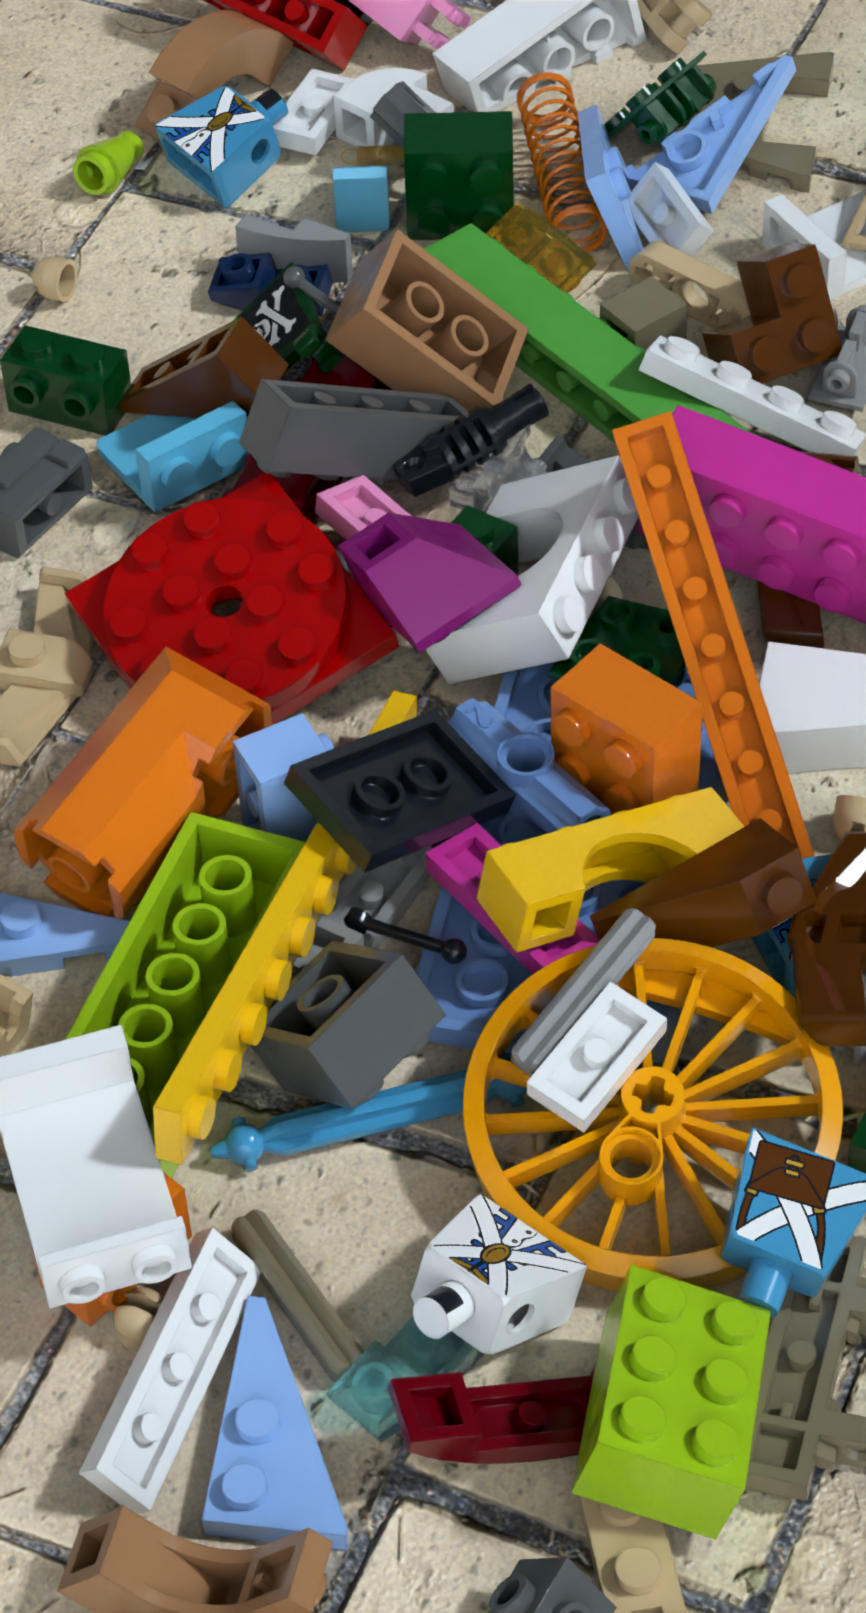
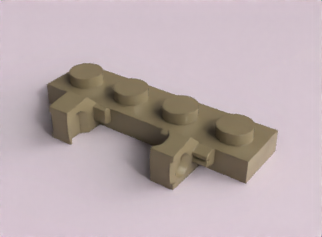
(795, 1411)

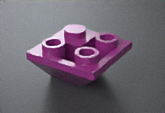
(425, 575)

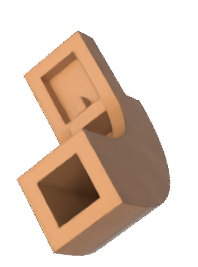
(208, 56)
(139, 1568)

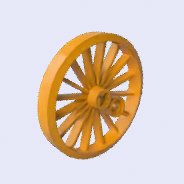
(699, 983)

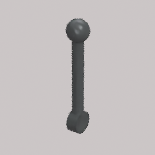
(295, 278)

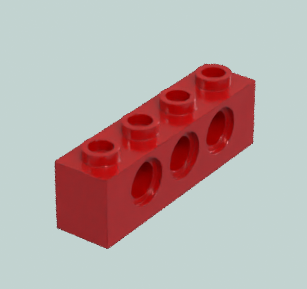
(314, 26)

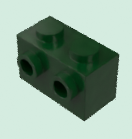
(65, 380)

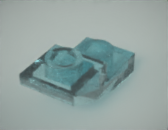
(410, 1353)

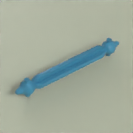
(335, 1124)

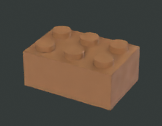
(425, 327)

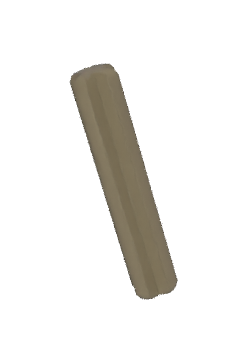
(297, 1294)

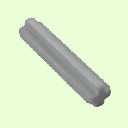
(604, 964)

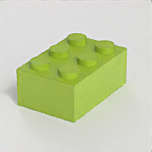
(673, 1403)

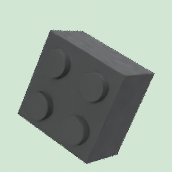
(347, 1024)

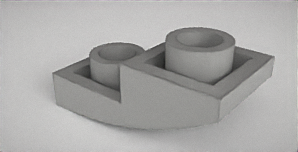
(305, 245)

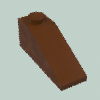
(205, 374)
(722, 892)

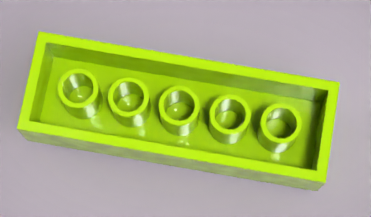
(185, 945)

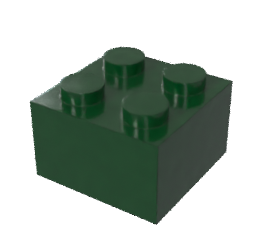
(457, 171)

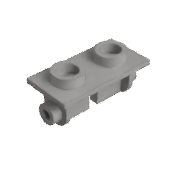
(843, 378)

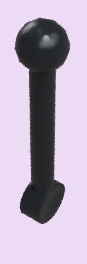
(452, 950)

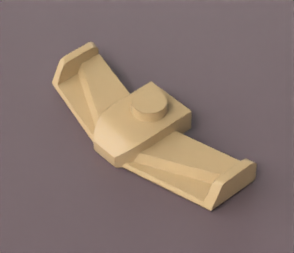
(42, 668)

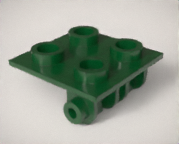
(663, 108)
(635, 632)

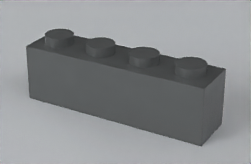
(340, 428)

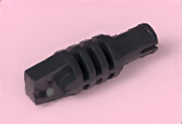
(469, 441)

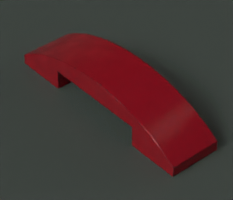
(491, 1421)

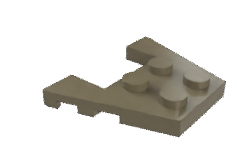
(766, 158)

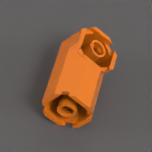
(137, 781)

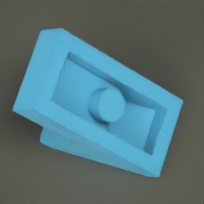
(361, 198)

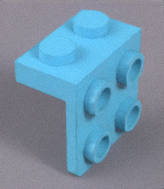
(174, 455)

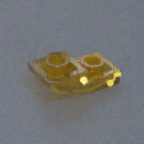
(543, 247)

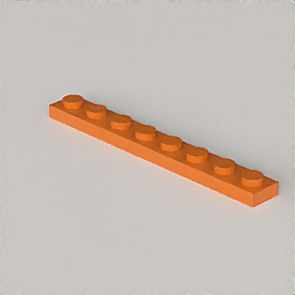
(708, 628)

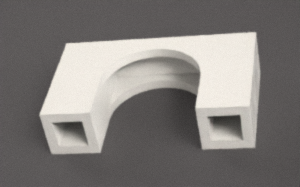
(576, 530)

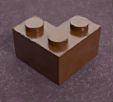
(788, 318)

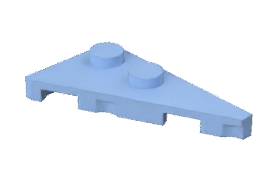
(719, 138)
(607, 183)
(42, 934)
(267, 1458)

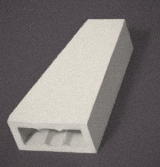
(816, 706)

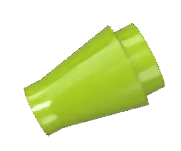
(105, 164)

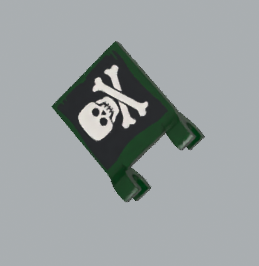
(290, 324)

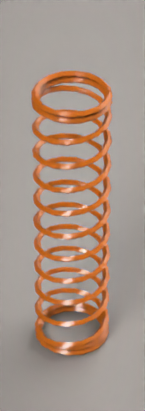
(535, 119)

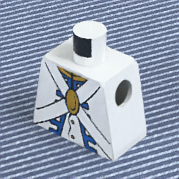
(494, 1280)

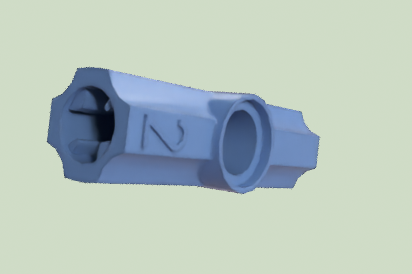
(527, 767)

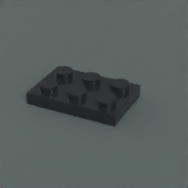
(399, 790)

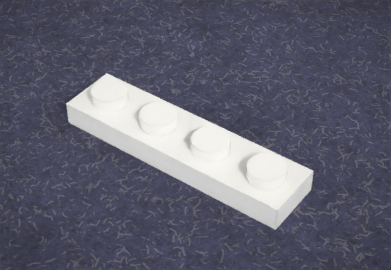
(733, 391)
(171, 1373)

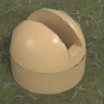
(55, 278)
(849, 815)
(131, 1321)

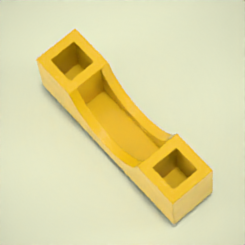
(540, 882)

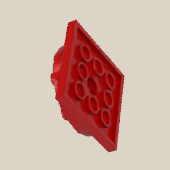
(300, 610)

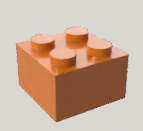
(625, 732)

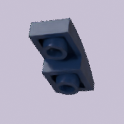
(245, 276)

